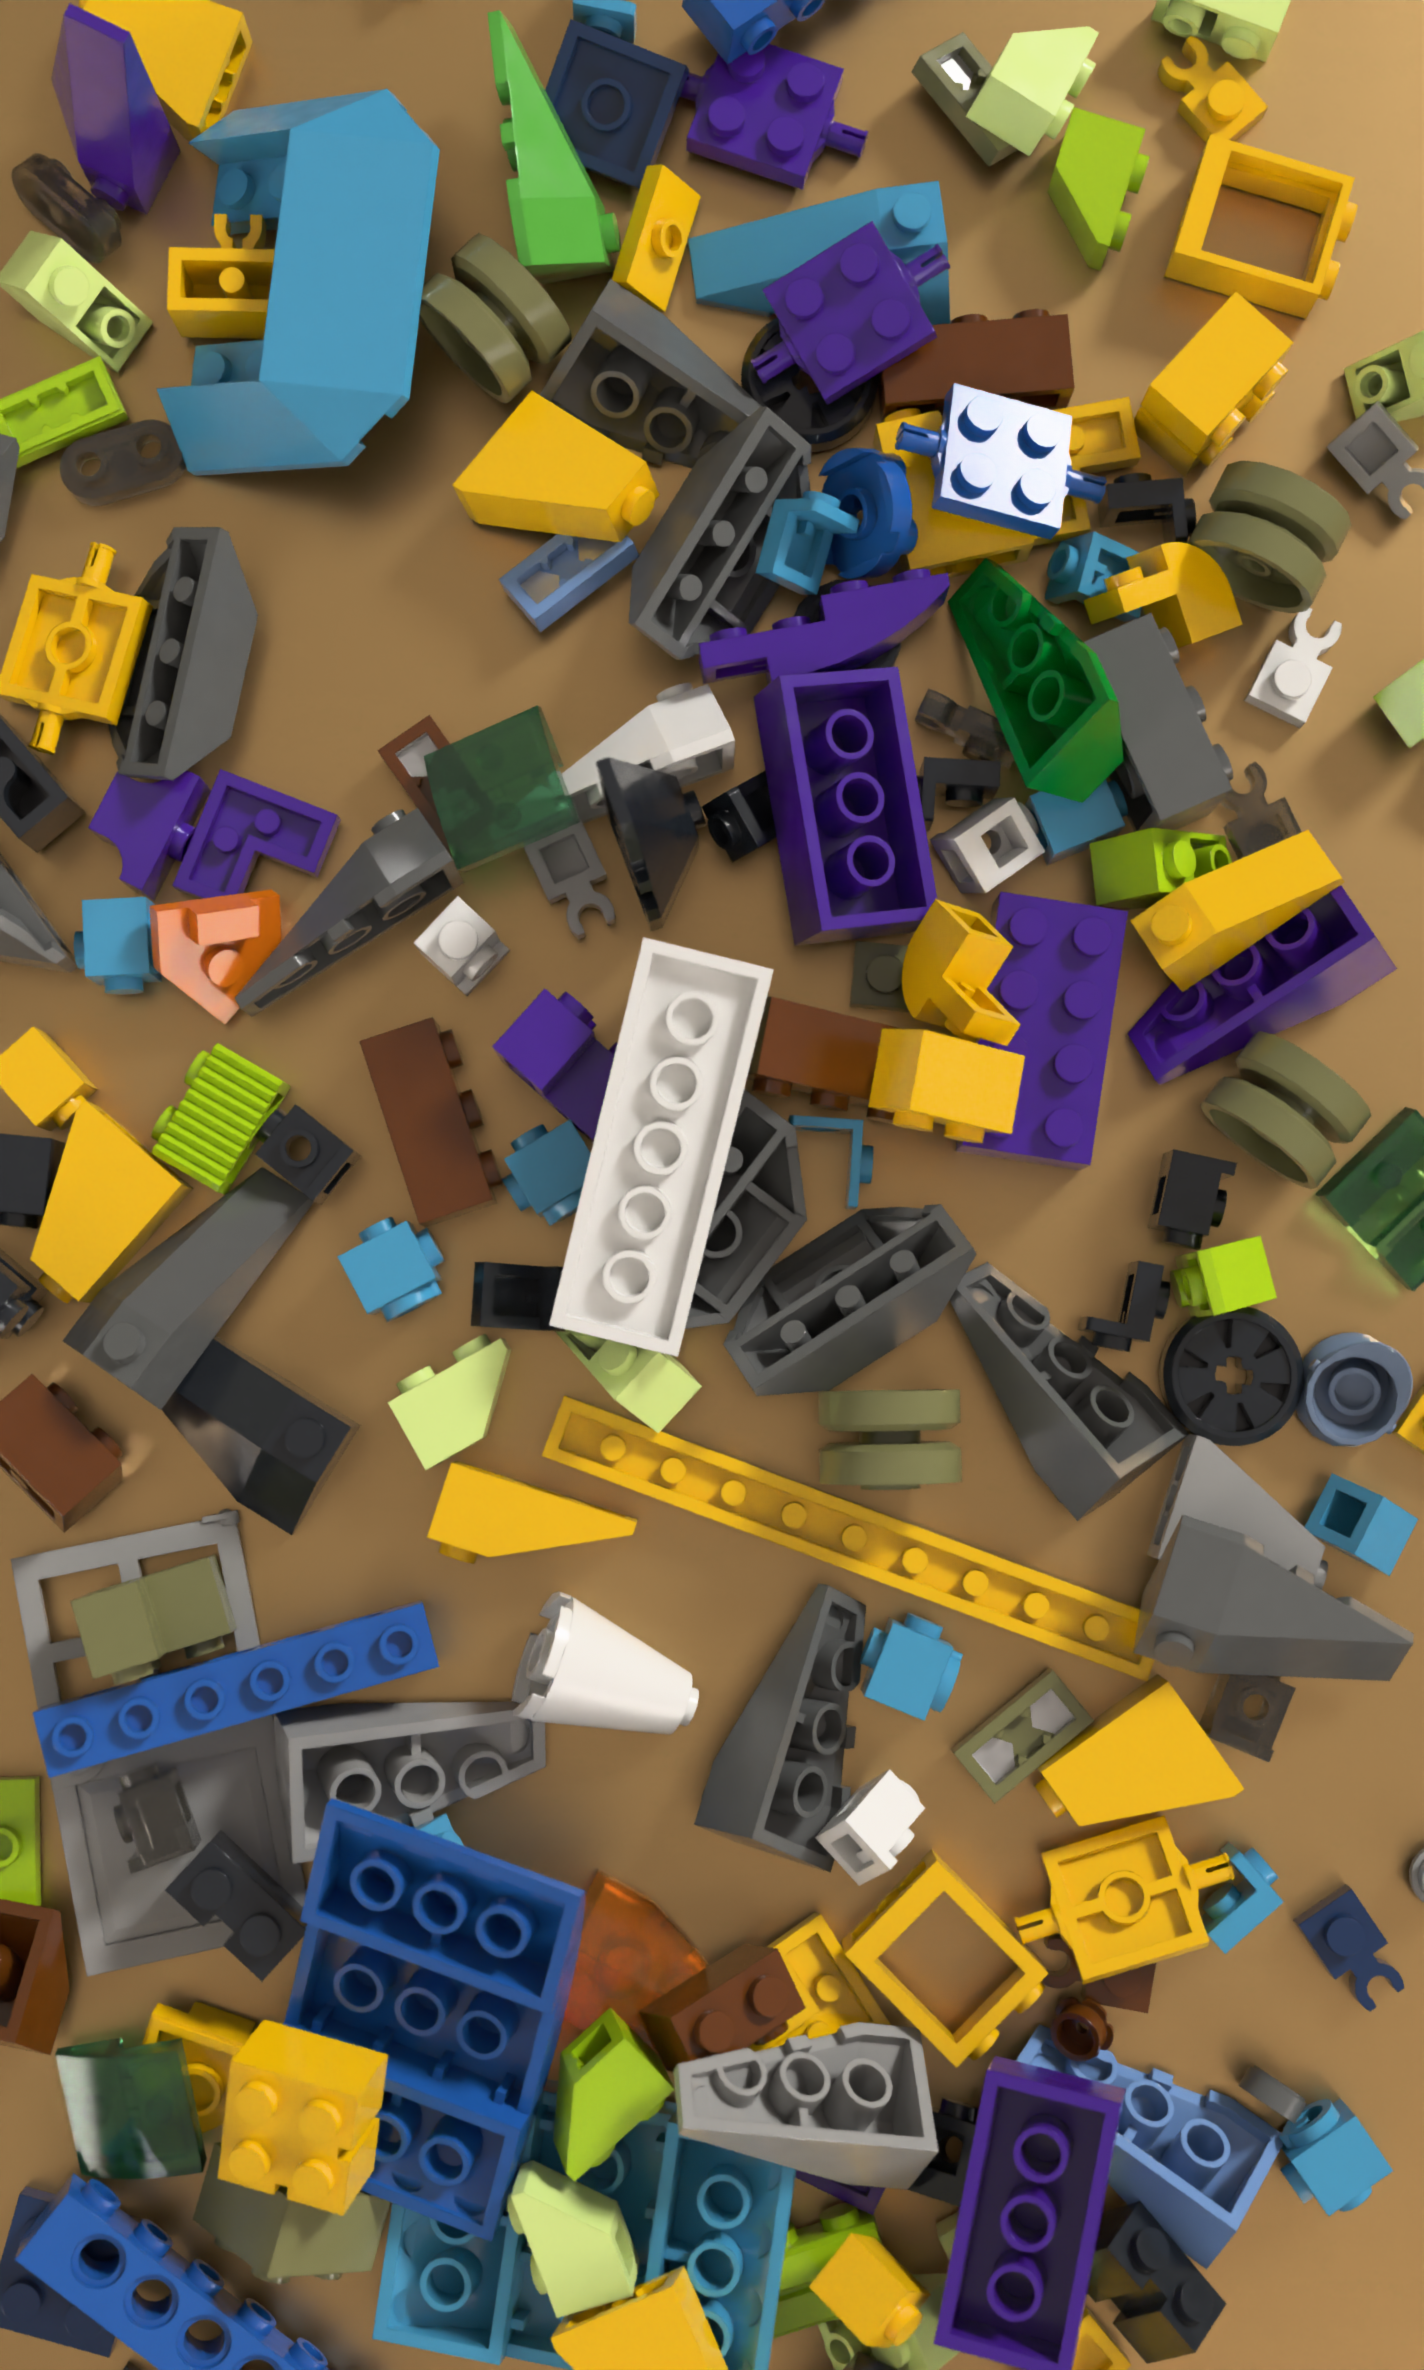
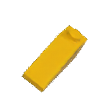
(1234, 907)
(506, 1516)

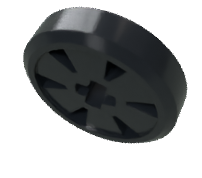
(806, 413)
(1202, 1402)

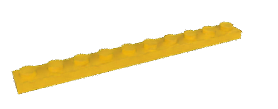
(847, 1535)

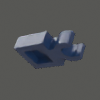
(1345, 1941)

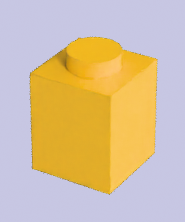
(43, 1080)
(871, 2292)

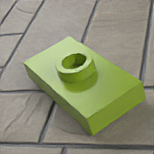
(61, 410)
(20, 1839)

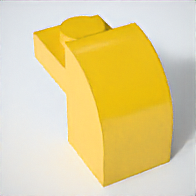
(1176, 585)
(949, 973)

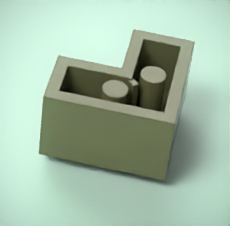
(146, 1617)
(286, 2236)

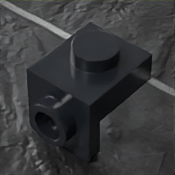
(1139, 500)
(742, 817)
(514, 1296)
(1142, 1301)

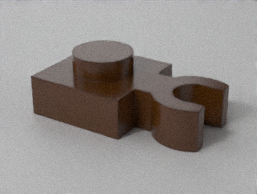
(1125, 1990)

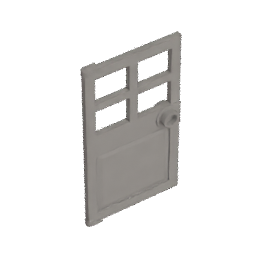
(224, 1772)

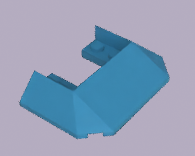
(352, 218)

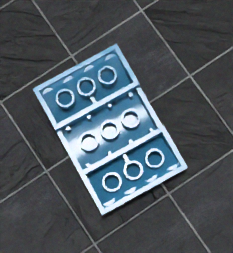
(682, 2207)

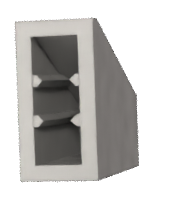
(1221, 1493)

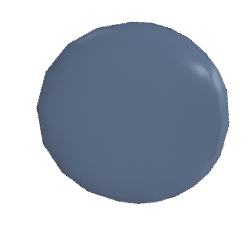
(1353, 1389)

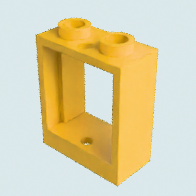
(1277, 179)
(897, 1912)

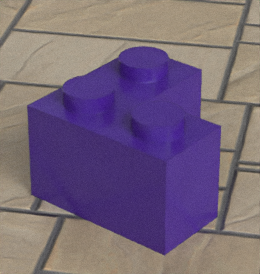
(560, 1058)

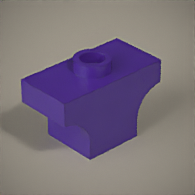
(149, 826)

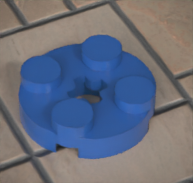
(878, 486)

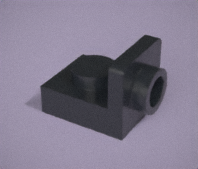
(959, 780)

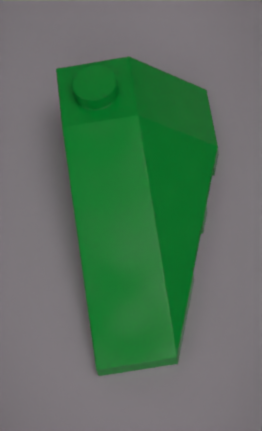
(1040, 684)

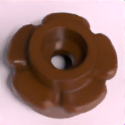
(1072, 2038)

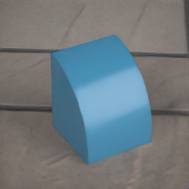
(1361, 1524)

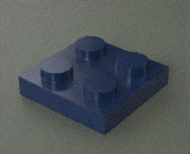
(614, 101)
(35, 2307)

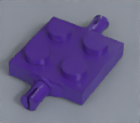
(769, 114)
(850, 313)

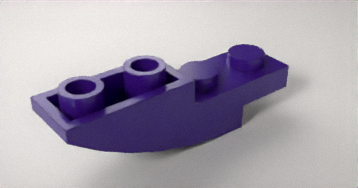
(852, 630)

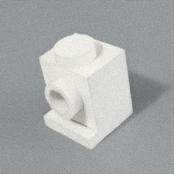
(1012, 845)
(461, 946)
(872, 1827)

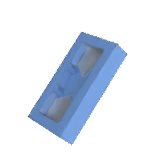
(564, 575)

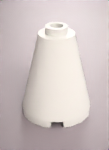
(599, 1675)

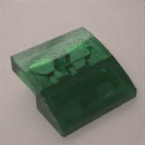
(500, 789)
(1383, 1197)
(131, 2109)

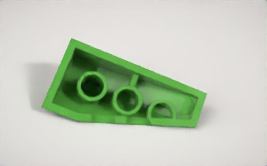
(553, 203)

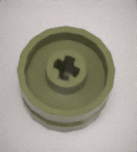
(493, 318)
(1271, 534)
(1286, 1109)
(889, 1438)

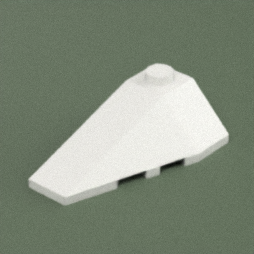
(676, 736)

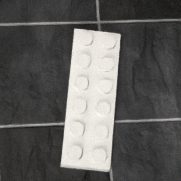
(661, 1146)

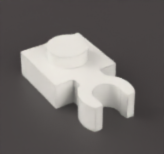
(1292, 674)

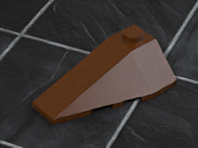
(31, 1976)

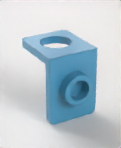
(859, 1158)

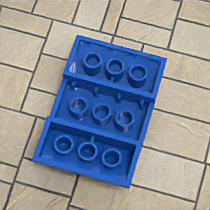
(456, 1978)

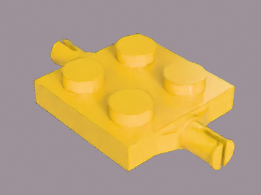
(74, 649)
(1124, 1899)

